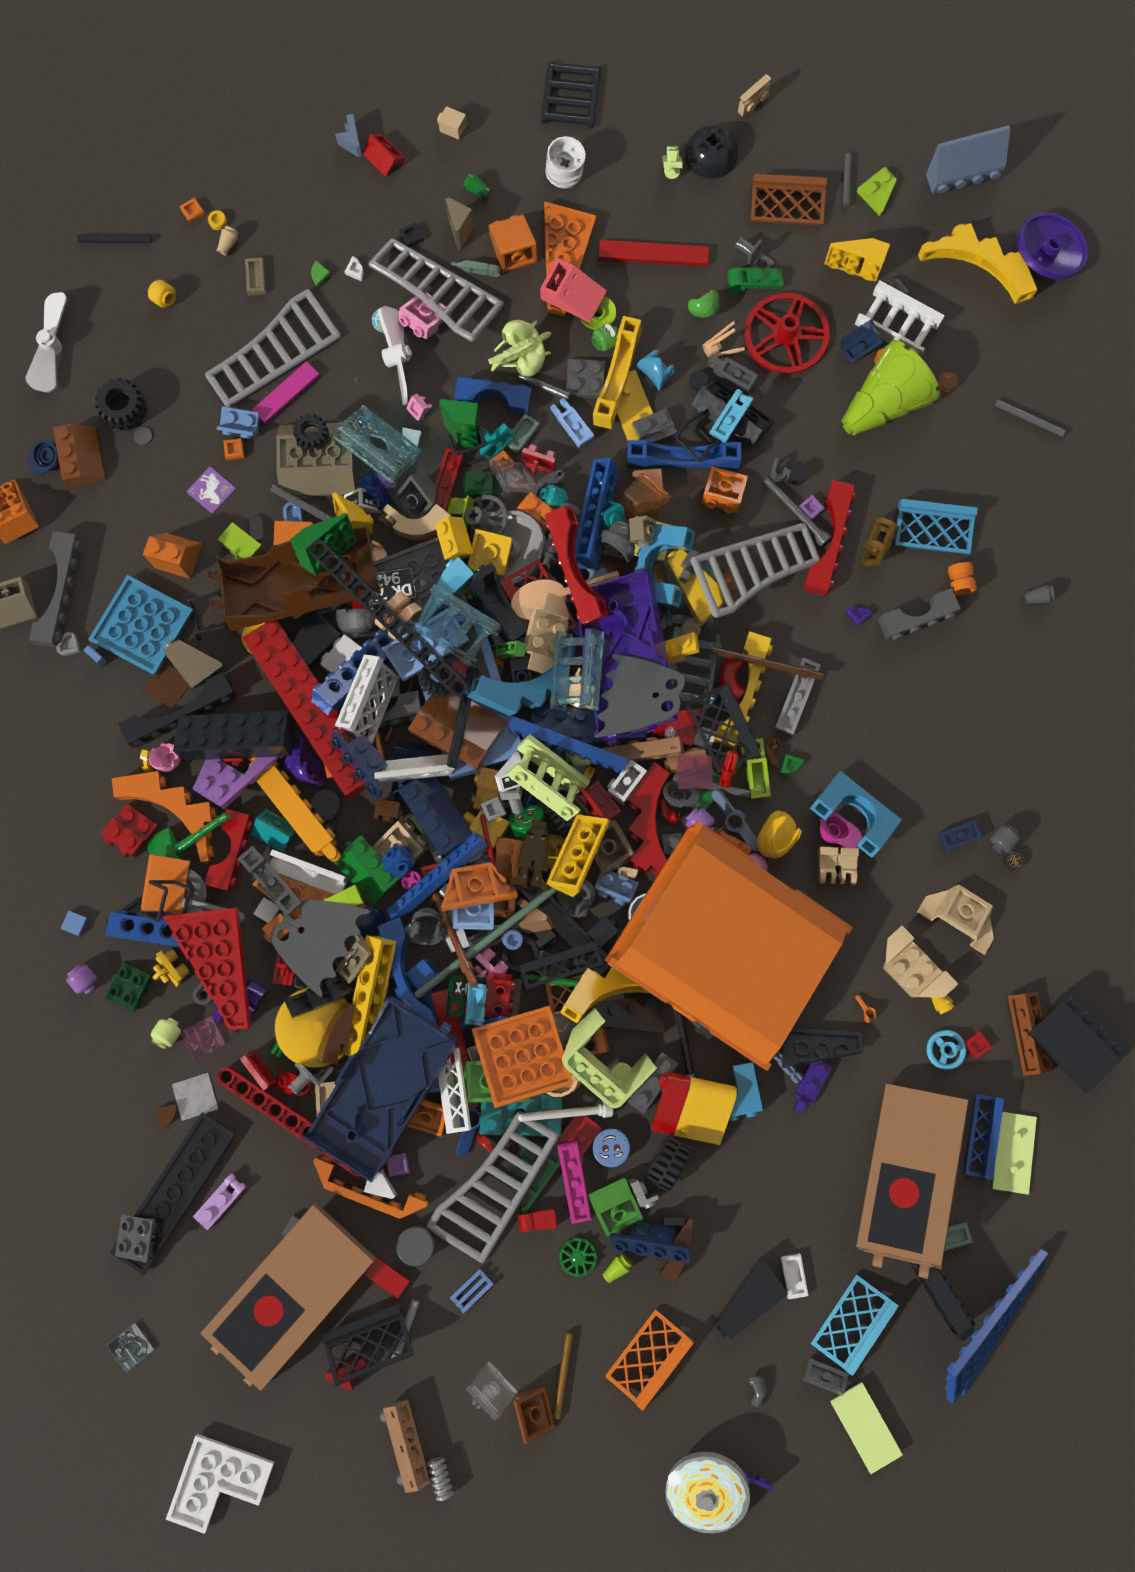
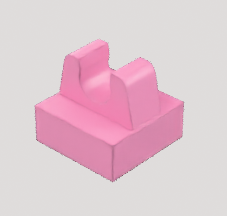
(418, 407)

